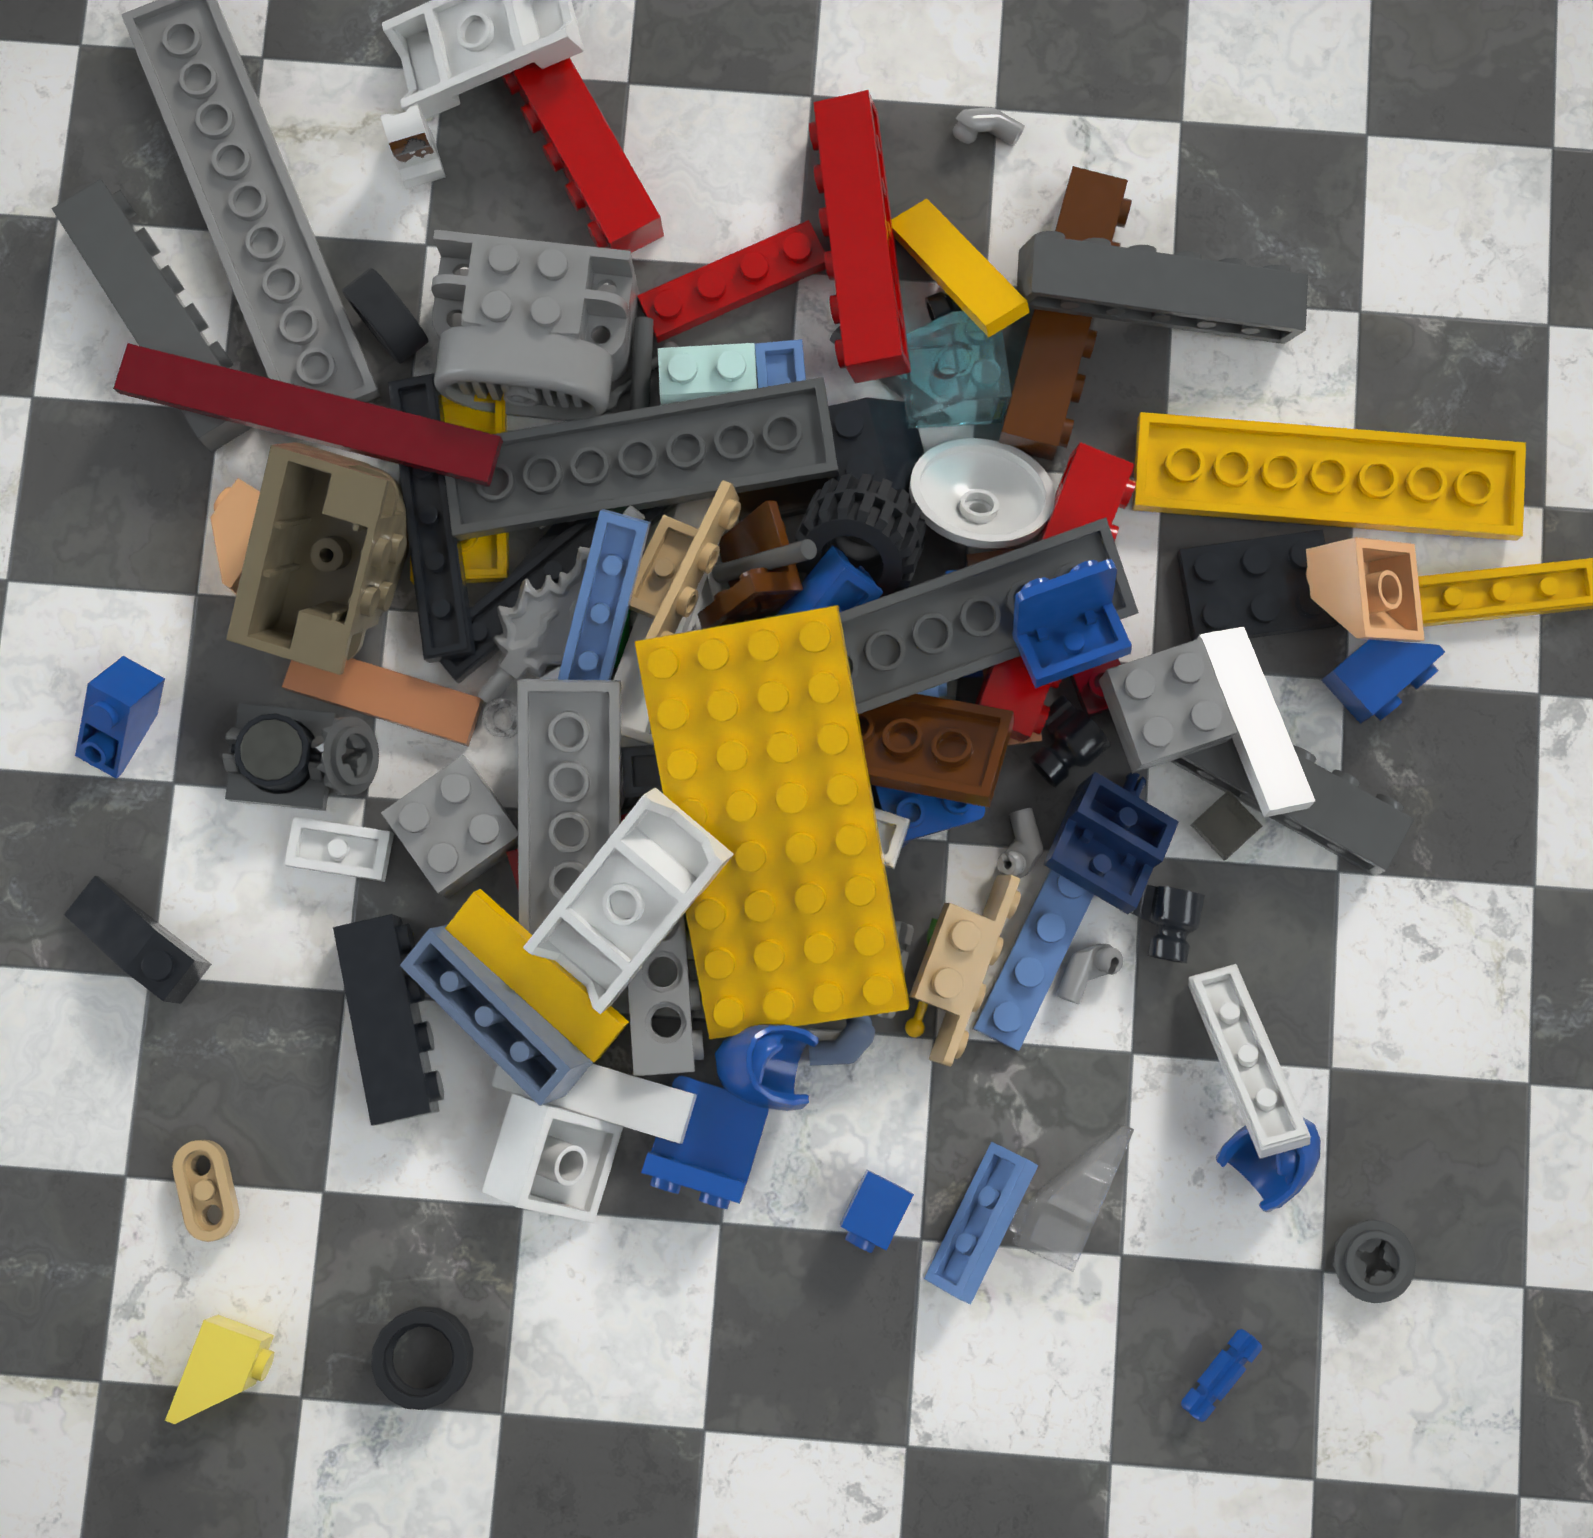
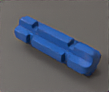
(1221, 1375)

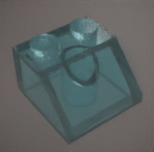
(955, 374)

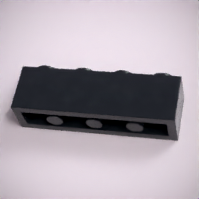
(387, 1020)

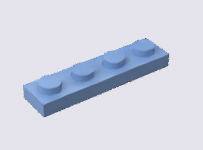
(604, 597)
(1033, 961)

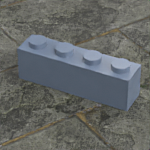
(496, 1017)

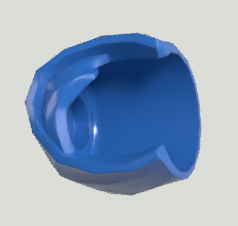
(763, 1064)
(1275, 1176)

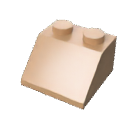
(1368, 587)

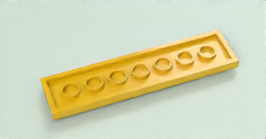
(1329, 476)

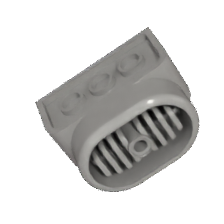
(532, 324)

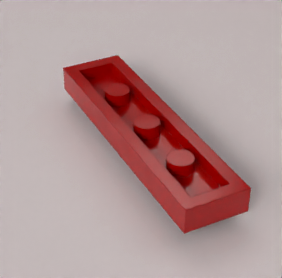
(733, 281)

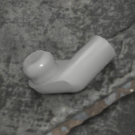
(986, 120)
(1025, 848)
(1088, 965)

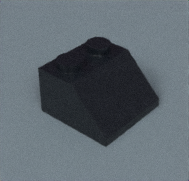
(875, 440)

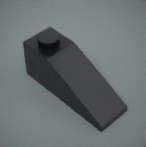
(137, 942)

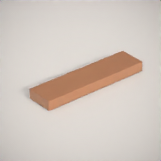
(390, 698)

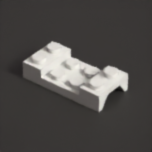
(469, 42)
(629, 897)

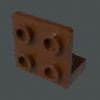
(756, 590)

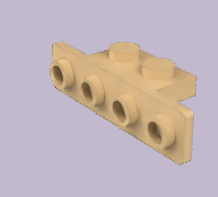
(677, 562)
(958, 962)

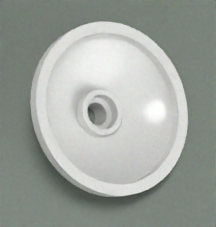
(982, 493)

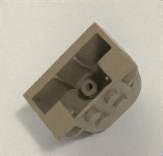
(319, 557)

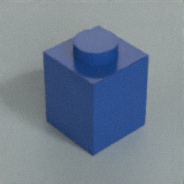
(875, 1212)

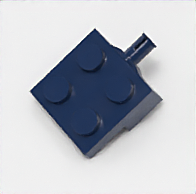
(1111, 840)

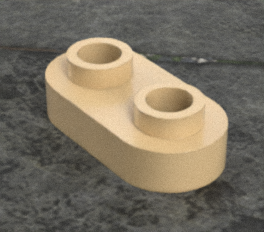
(201, 1191)

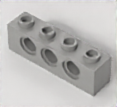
(650, 1051)

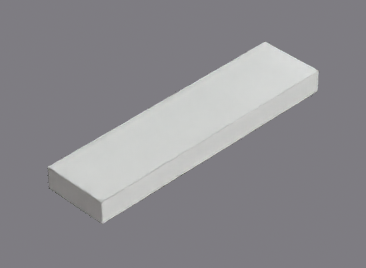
(1261, 734)
(1249, 1061)
(622, 1101)

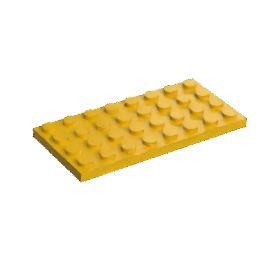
(771, 761)

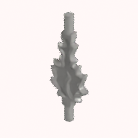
(538, 626)

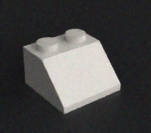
(552, 1160)

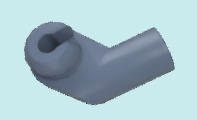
(848, 1045)

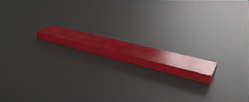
(308, 414)

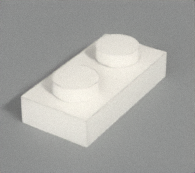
(338, 849)

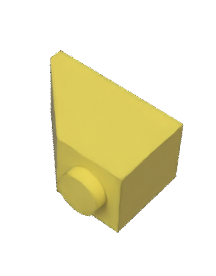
(221, 1364)

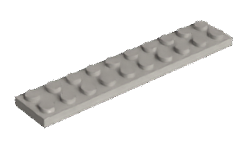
(248, 198)

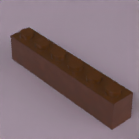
(1056, 340)

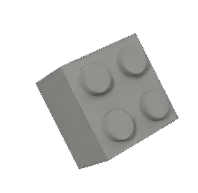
(1167, 705)
(453, 827)

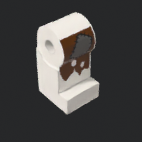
(413, 147)

